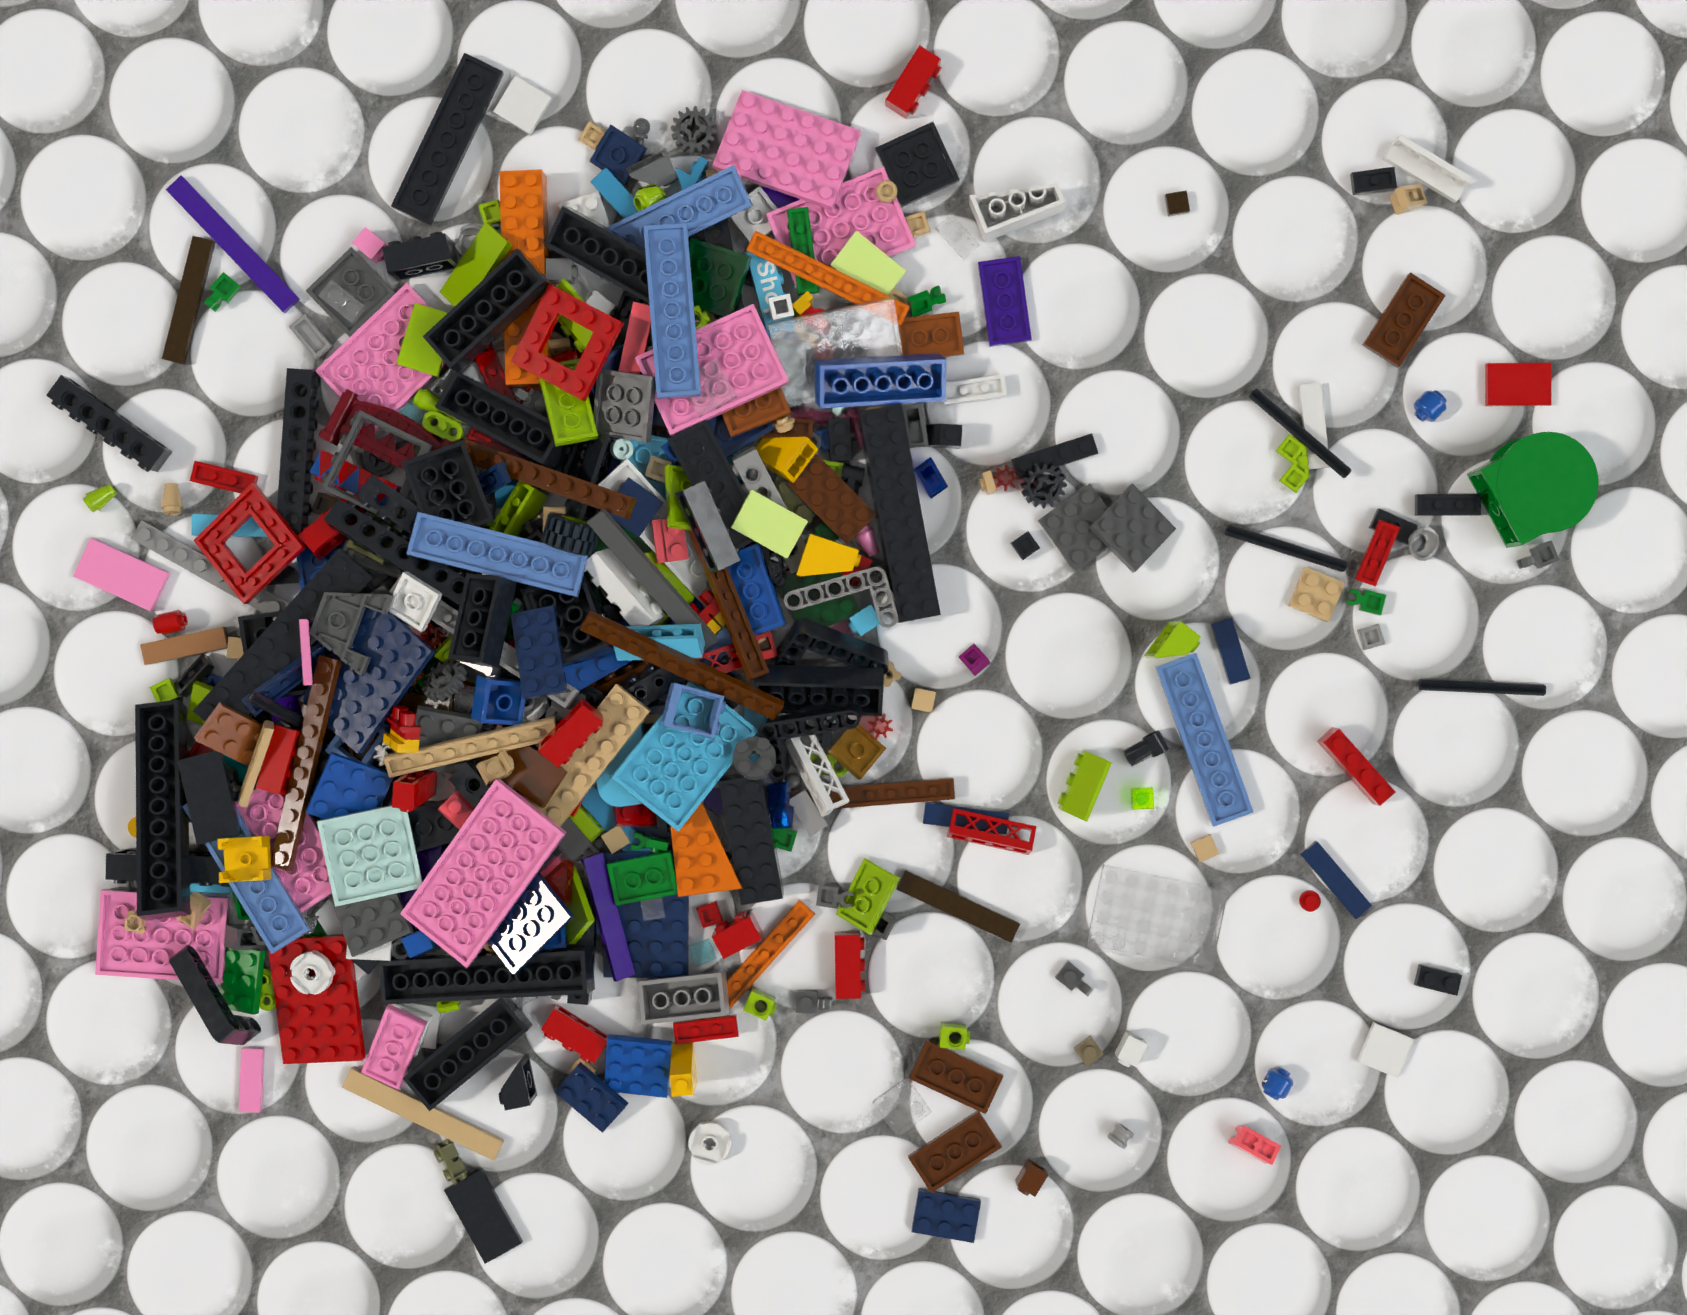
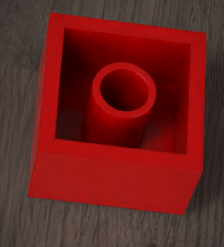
(737, 934)

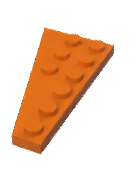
(701, 858)

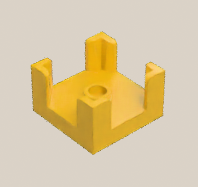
(245, 859)

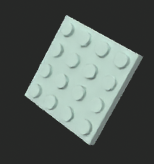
(369, 854)

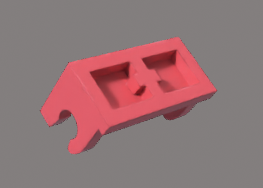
(1255, 1144)

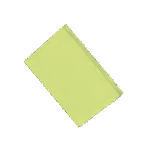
(868, 264)
(769, 524)

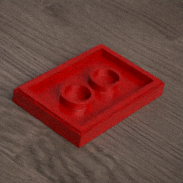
(1518, 384)

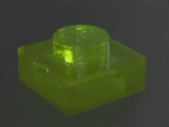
(1142, 798)

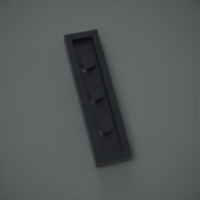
(1058, 454)

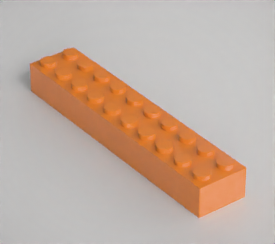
(526, 228)

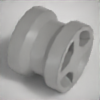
(1120, 1135)

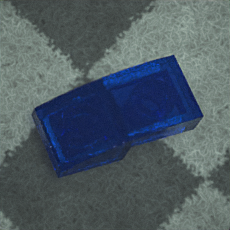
(779, 808)

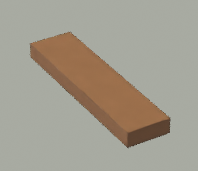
(184, 645)

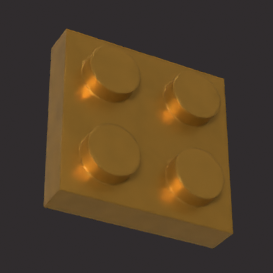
(857, 751)

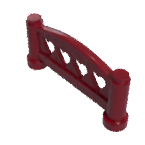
(366, 440)

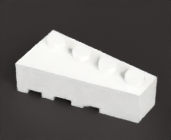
(1014, 209)
(624, 589)

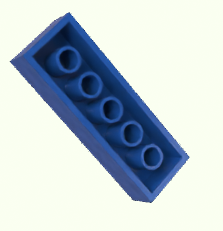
(880, 380)

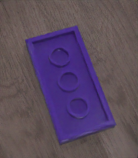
(1004, 301)

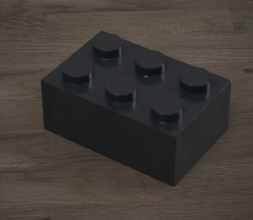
(420, 256)

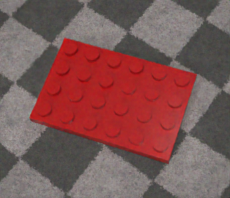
(322, 1024)

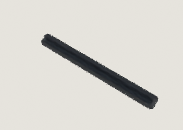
(1300, 433)
(1286, 548)
(1482, 687)
(285, 714)

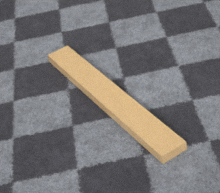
(469, 747)
(415, 1111)

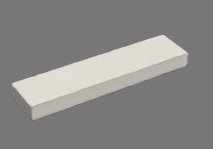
(1313, 419)

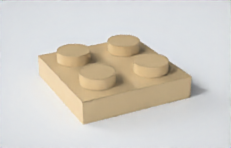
(1316, 594)

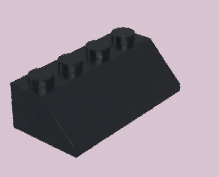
(482, 620)

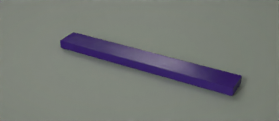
(233, 244)

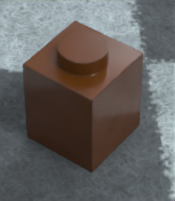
(1031, 1178)

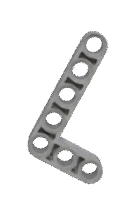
(843, 581)

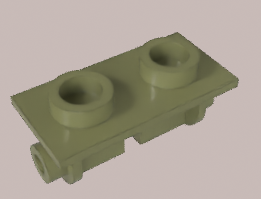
(452, 1169)

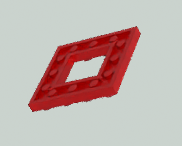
(529, 351)
(286, 543)

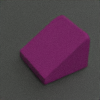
(974, 659)

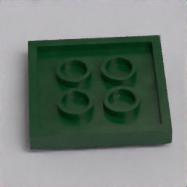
(716, 277)
(823, 613)

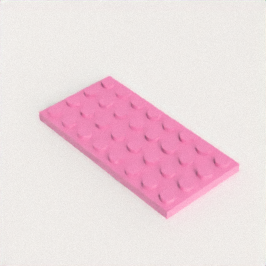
(483, 872)

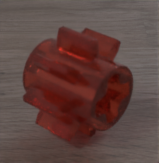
(1009, 482)
(438, 635)
(874, 724)

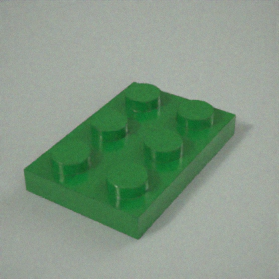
(643, 878)
(243, 979)

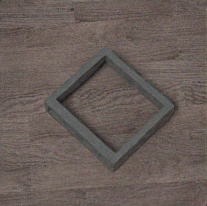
(348, 441)

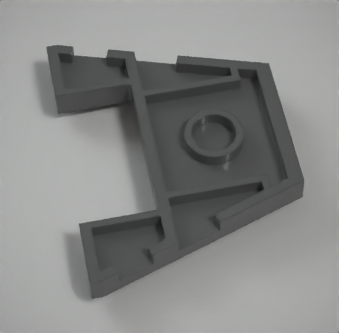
(339, 622)

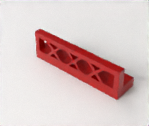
(734, 664)
(989, 839)

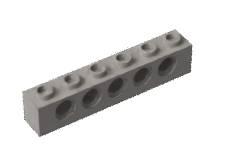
(751, 459)

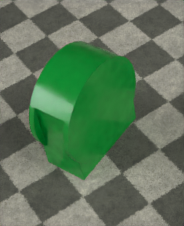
(1537, 486)

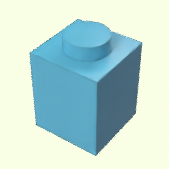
(863, 621)

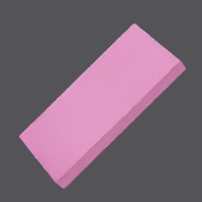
(121, 574)
(394, 1046)

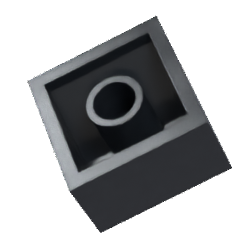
(520, 1086)

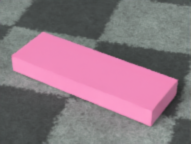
(305, 651)
(251, 1079)

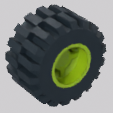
(569, 534)

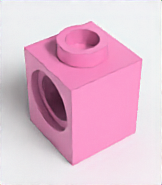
(370, 245)

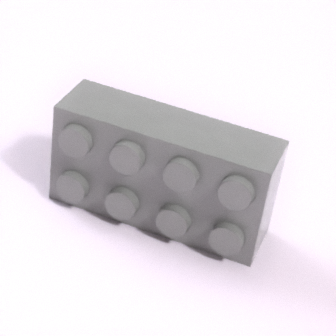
(683, 997)

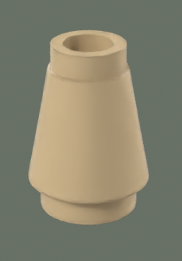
(171, 500)

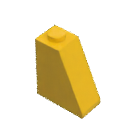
(786, 455)
(826, 557)
(683, 1069)

